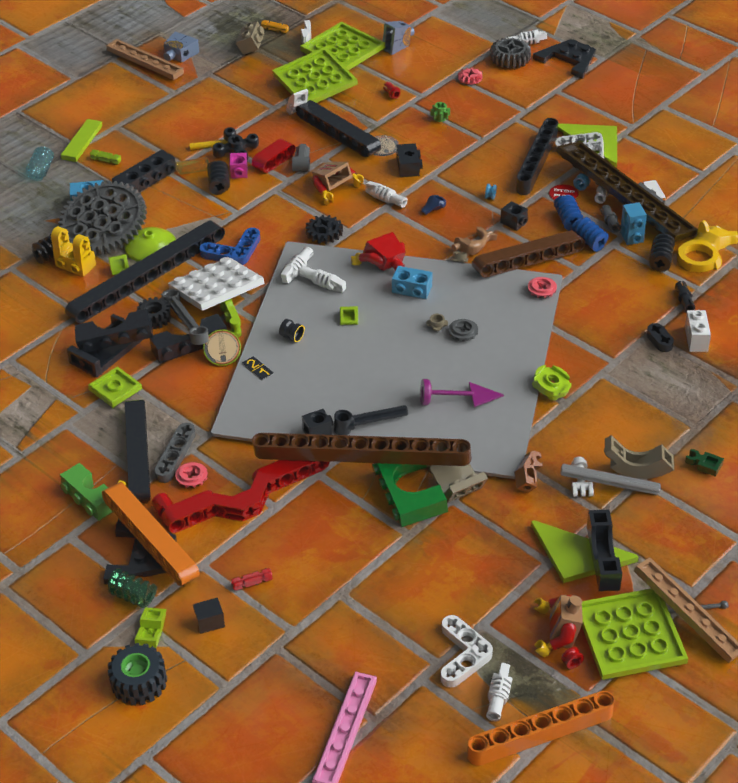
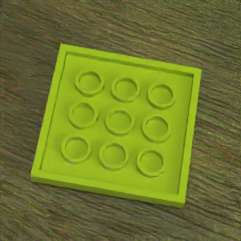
(346, 44)
(318, 73)
(631, 634)

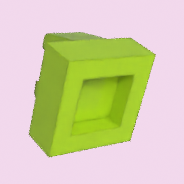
(118, 263)

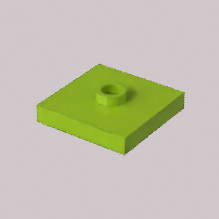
(115, 387)

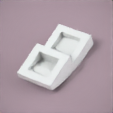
(306, 33)
(296, 99)

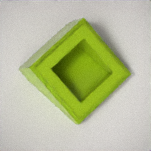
(349, 315)

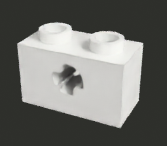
(697, 331)

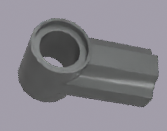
(301, 160)

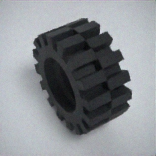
(160, 311)

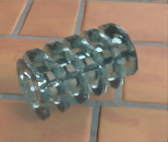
(39, 163)

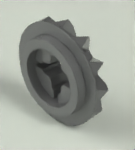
(457, 326)

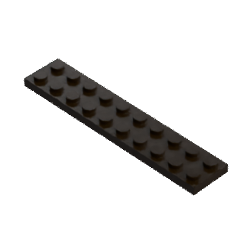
(626, 189)

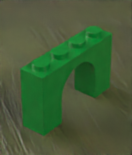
(409, 506)

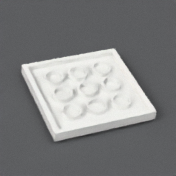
(216, 283)

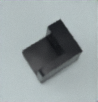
(209, 615)

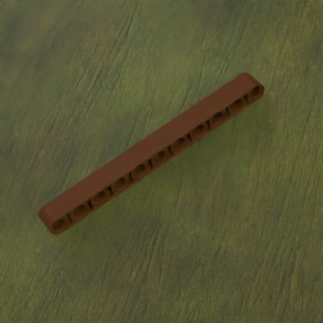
(362, 449)

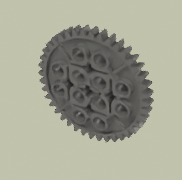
(105, 215)

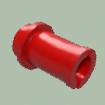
(394, 92)

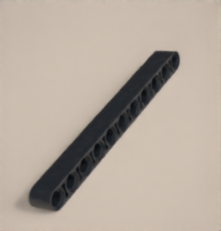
(143, 272)

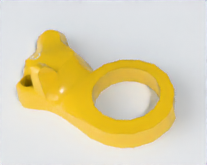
(708, 240)

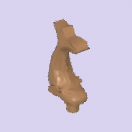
(473, 247)

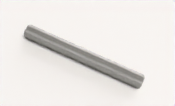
(610, 479)

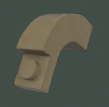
(638, 464)

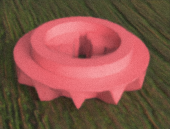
(475, 76)
(542, 282)
(187, 470)

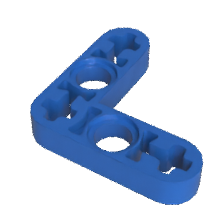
(213, 251)

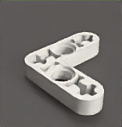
(591, 137)
(470, 653)

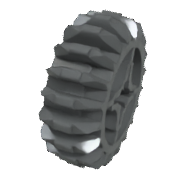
(510, 53)

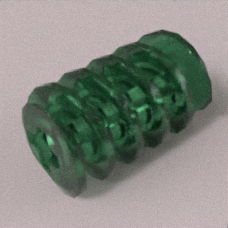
(131, 589)

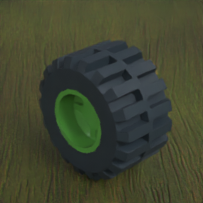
(137, 674)

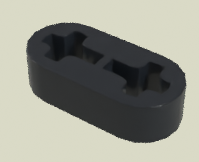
(660, 337)

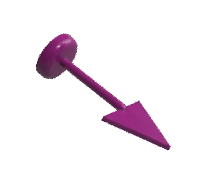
(479, 394)

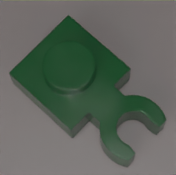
(706, 463)

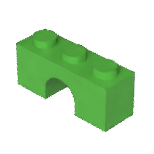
(79, 484)

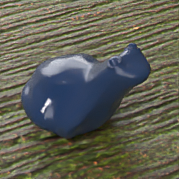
(434, 202)

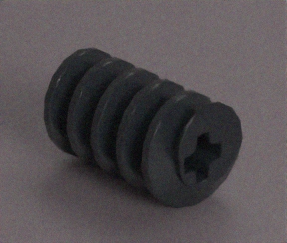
(218, 177)
(43, 249)
(661, 252)

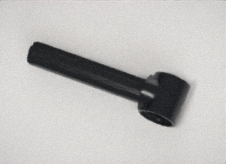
(345, 421)

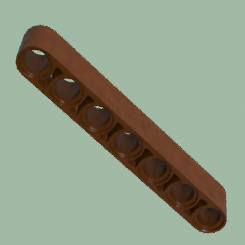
(528, 253)

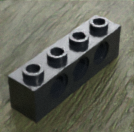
(148, 171)

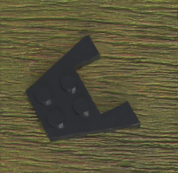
(571, 52)
(141, 560)

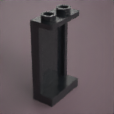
(100, 360)

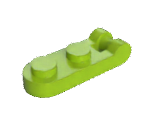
(231, 316)

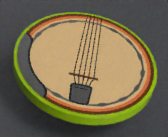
(222, 348)

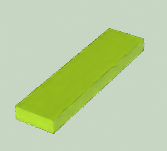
(81, 140)

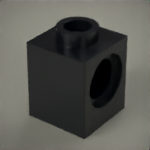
(514, 215)
(317, 423)

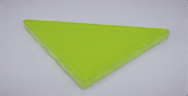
(608, 133)
(572, 552)

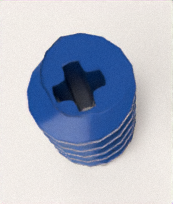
(567, 210)
(591, 233)

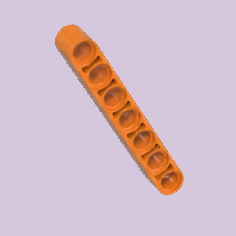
(150, 534)
(540, 728)

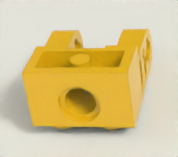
(74, 256)

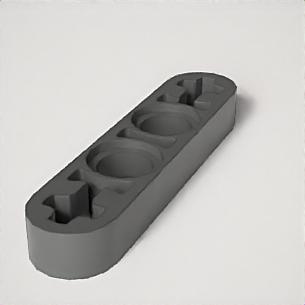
(171, 451)

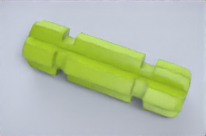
(105, 156)

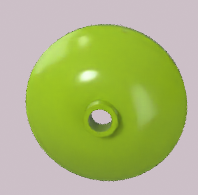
(147, 242)

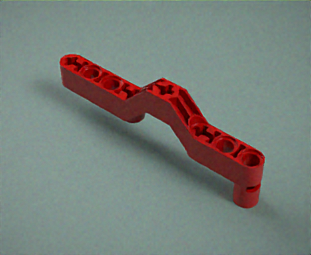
(236, 507)

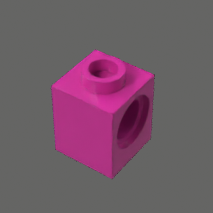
(238, 165)

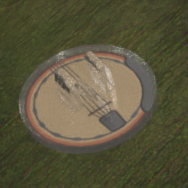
(388, 145)

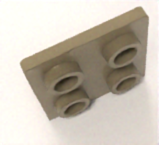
(457, 480)

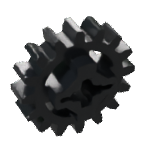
(324, 229)

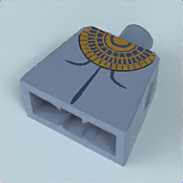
(396, 36)
(180, 47)

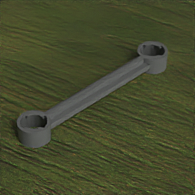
(197, 333)

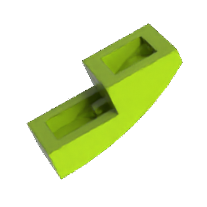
(151, 626)

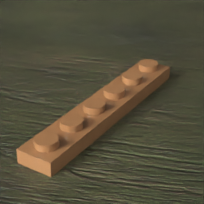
(145, 59)
(688, 609)

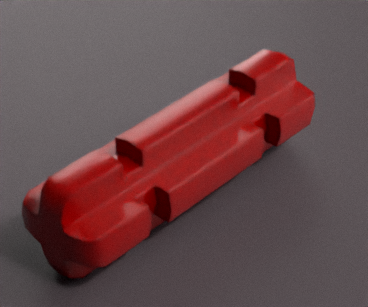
(251, 579)

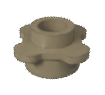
(459, 257)
(437, 321)

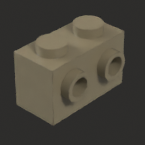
(250, 37)

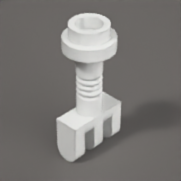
(581, 485)

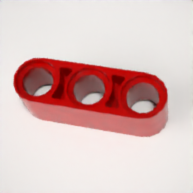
(273, 155)

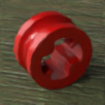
(572, 657)

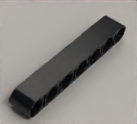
(338, 128)
(537, 156)
(137, 450)

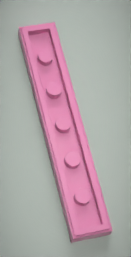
(345, 729)

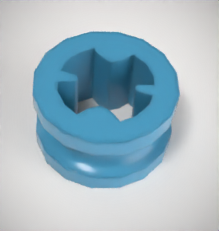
(579, 184)
(490, 191)

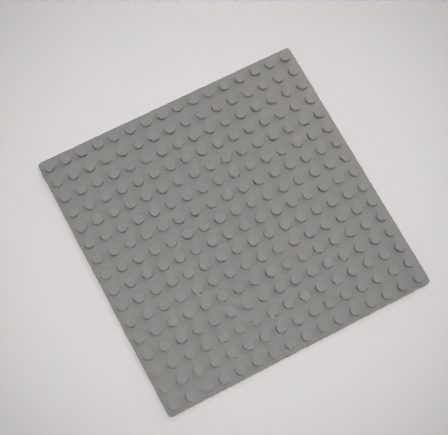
(391, 352)

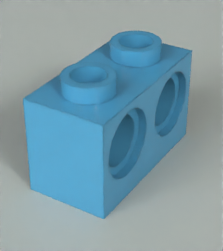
(633, 223)
(412, 282)

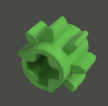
(440, 112)

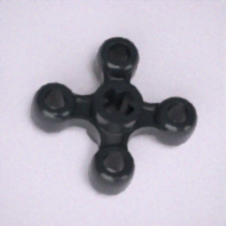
(235, 143)

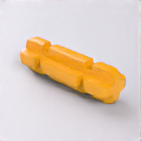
(274, 26)

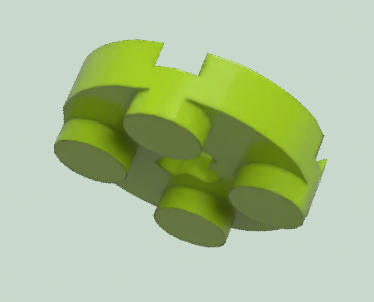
(543, 378)

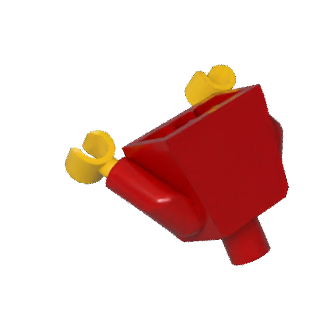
(383, 252)

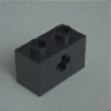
(408, 160)

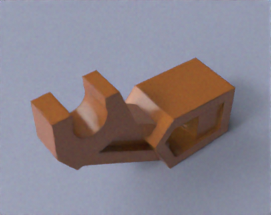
(526, 473)

